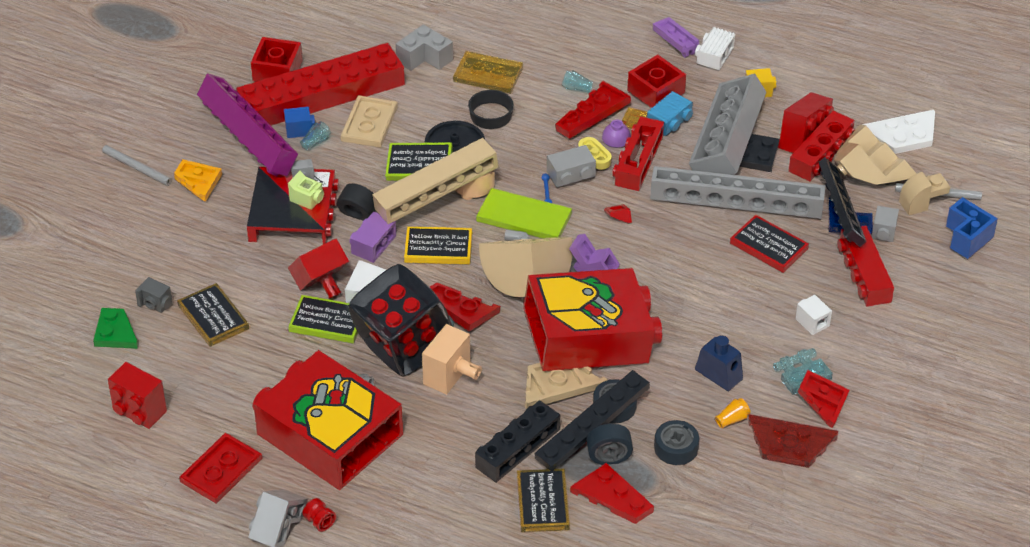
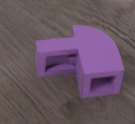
(590, 259)

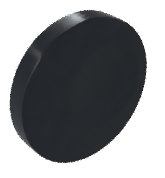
(455, 132)

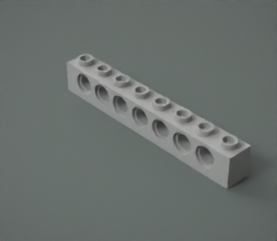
(737, 192)

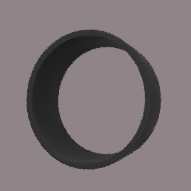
(490, 96)

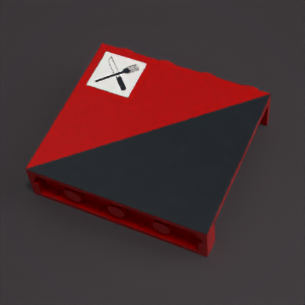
(275, 212)

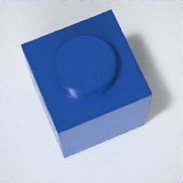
(298, 121)

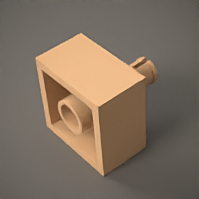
(448, 360)

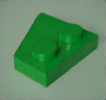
(114, 330)

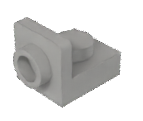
(305, 167)

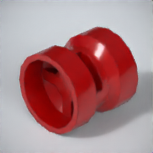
(316, 512)

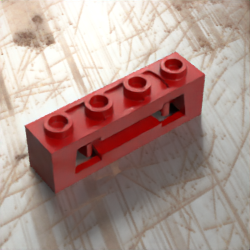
(626, 172)

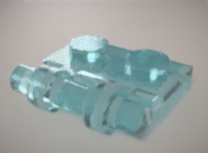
(793, 376)

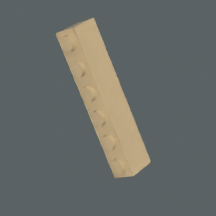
(435, 180)

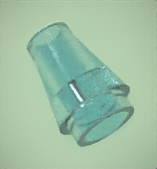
(577, 82)
(317, 134)

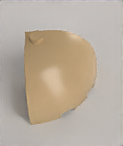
(511, 262)

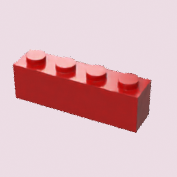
(867, 270)

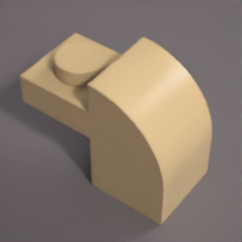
(918, 191)

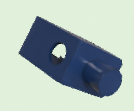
(720, 363)

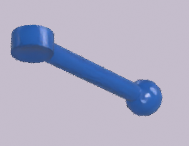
(545, 177)

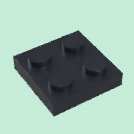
(760, 153)

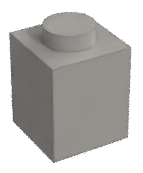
(885, 223)

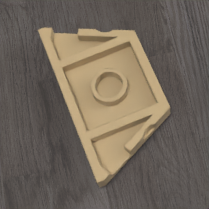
(558, 384)

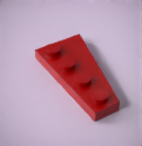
(596, 107)

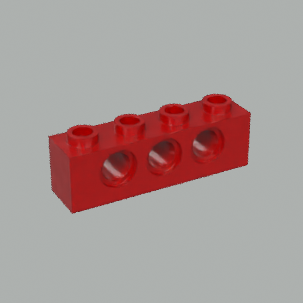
(822, 143)

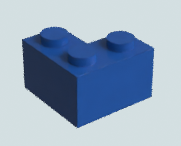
(970, 227)

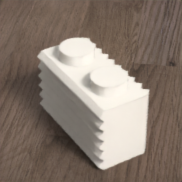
(715, 48)

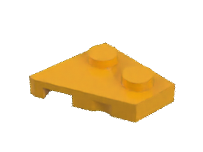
(198, 177)

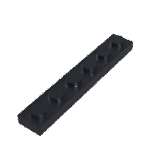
(842, 202)
(599, 413)

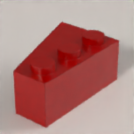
(803, 119)

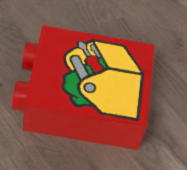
(590, 319)
(328, 419)

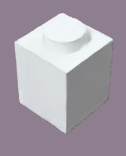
(813, 314)

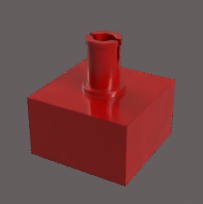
(319, 266)

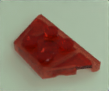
(790, 441)

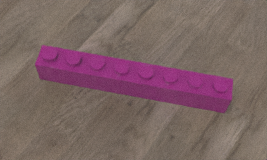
(247, 125)

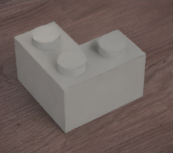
(425, 46)
(274, 516)

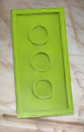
(523, 214)

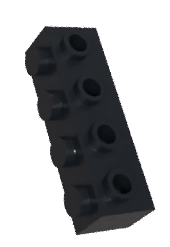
(517, 441)

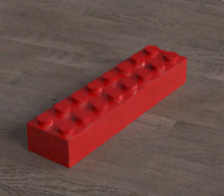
(326, 83)

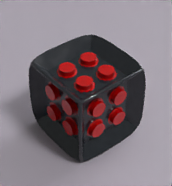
(398, 318)

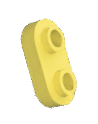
(599, 152)

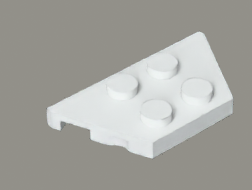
(905, 132)

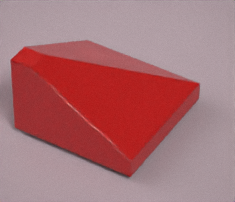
(619, 212)

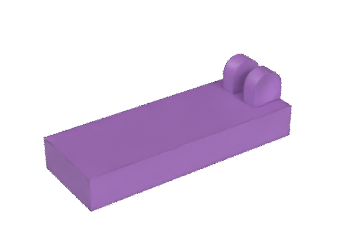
(676, 36)

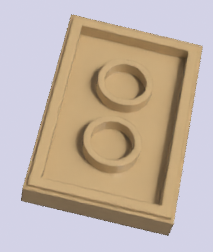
(369, 121)

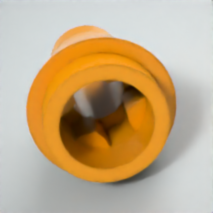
(734, 412)

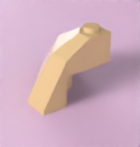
(871, 159)

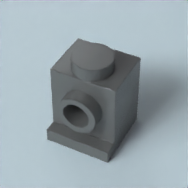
(154, 295)

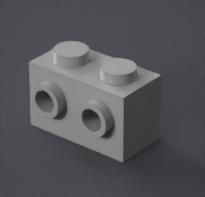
(571, 166)

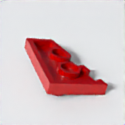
(464, 310)

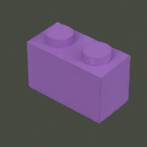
(372, 237)

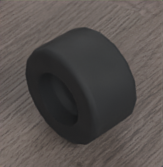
(356, 201)

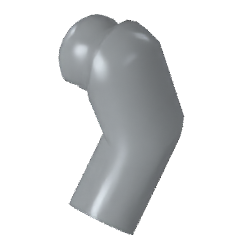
(512, 235)

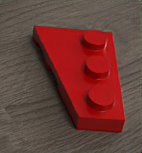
(613, 491)

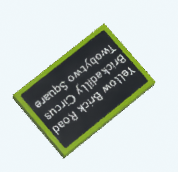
(410, 157)
(323, 319)

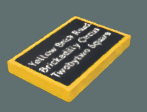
(438, 245)

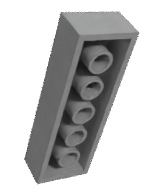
(728, 126)

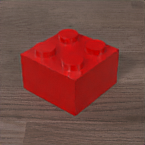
(275, 58)
(655, 80)
(137, 395)

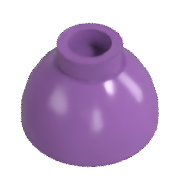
(616, 134)

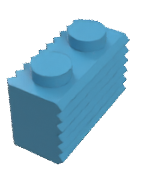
(672, 111)

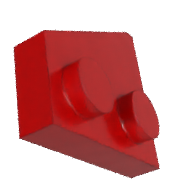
(823, 396)

